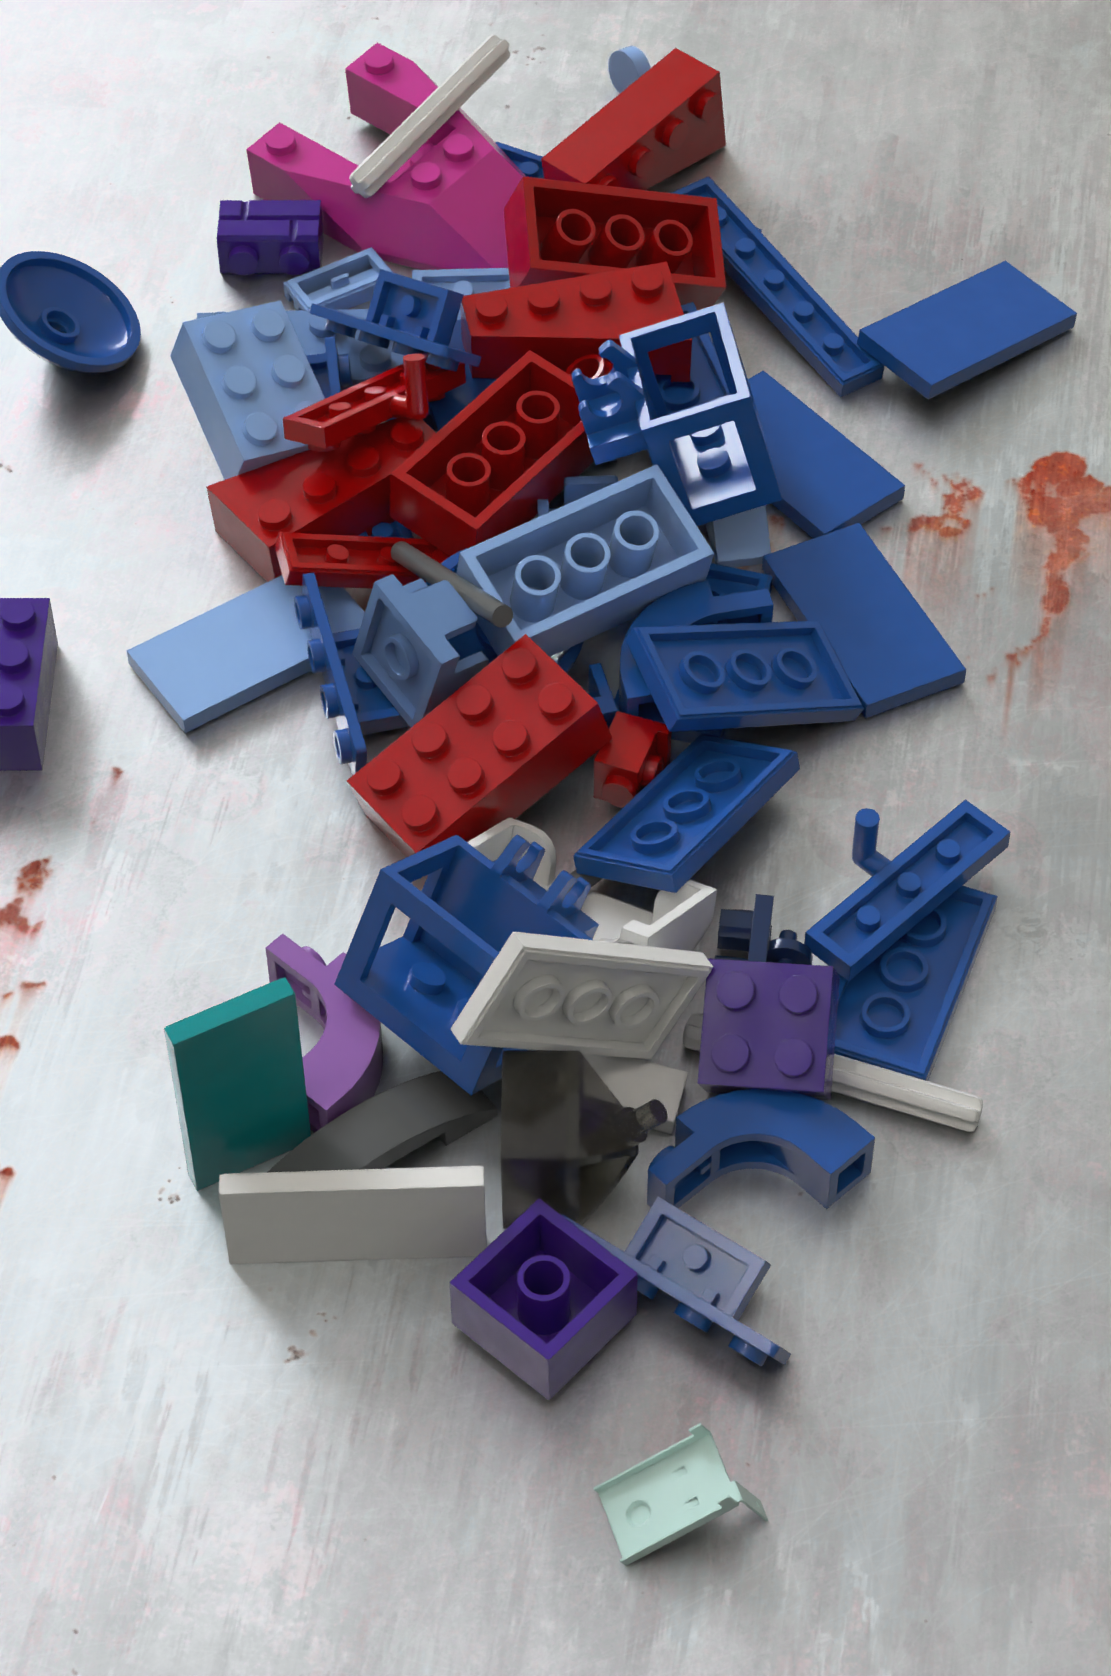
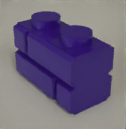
(270, 236)

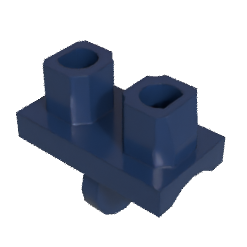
(752, 932)

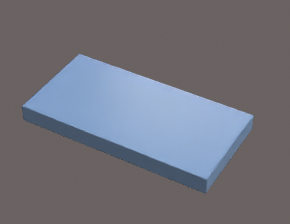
(234, 651)

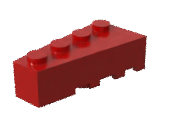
(647, 130)
(573, 320)
(314, 493)

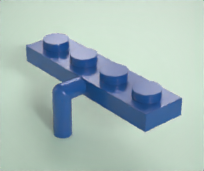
(903, 888)

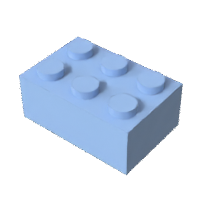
(242, 380)

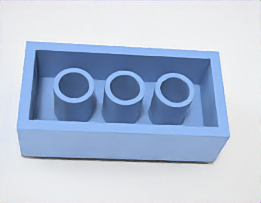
(589, 563)

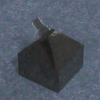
(564, 1134)

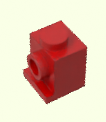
(631, 758)

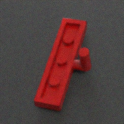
(357, 410)

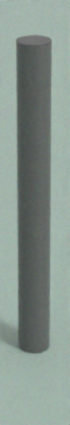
(434, 572)

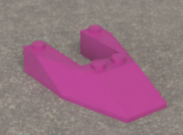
(433, 211)

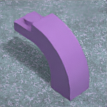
(349, 1055)

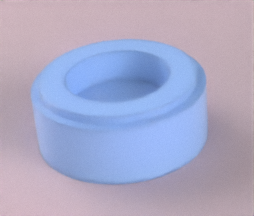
(627, 66)

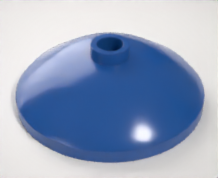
(67, 312)

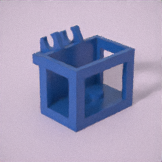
(706, 451)
(450, 943)

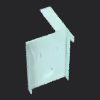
(671, 1495)

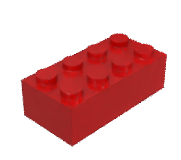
(590, 229)
(494, 459)
(482, 752)

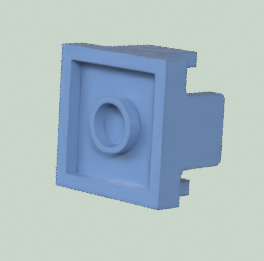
(407, 645)

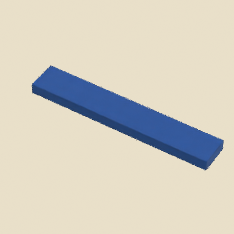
(788, 298)

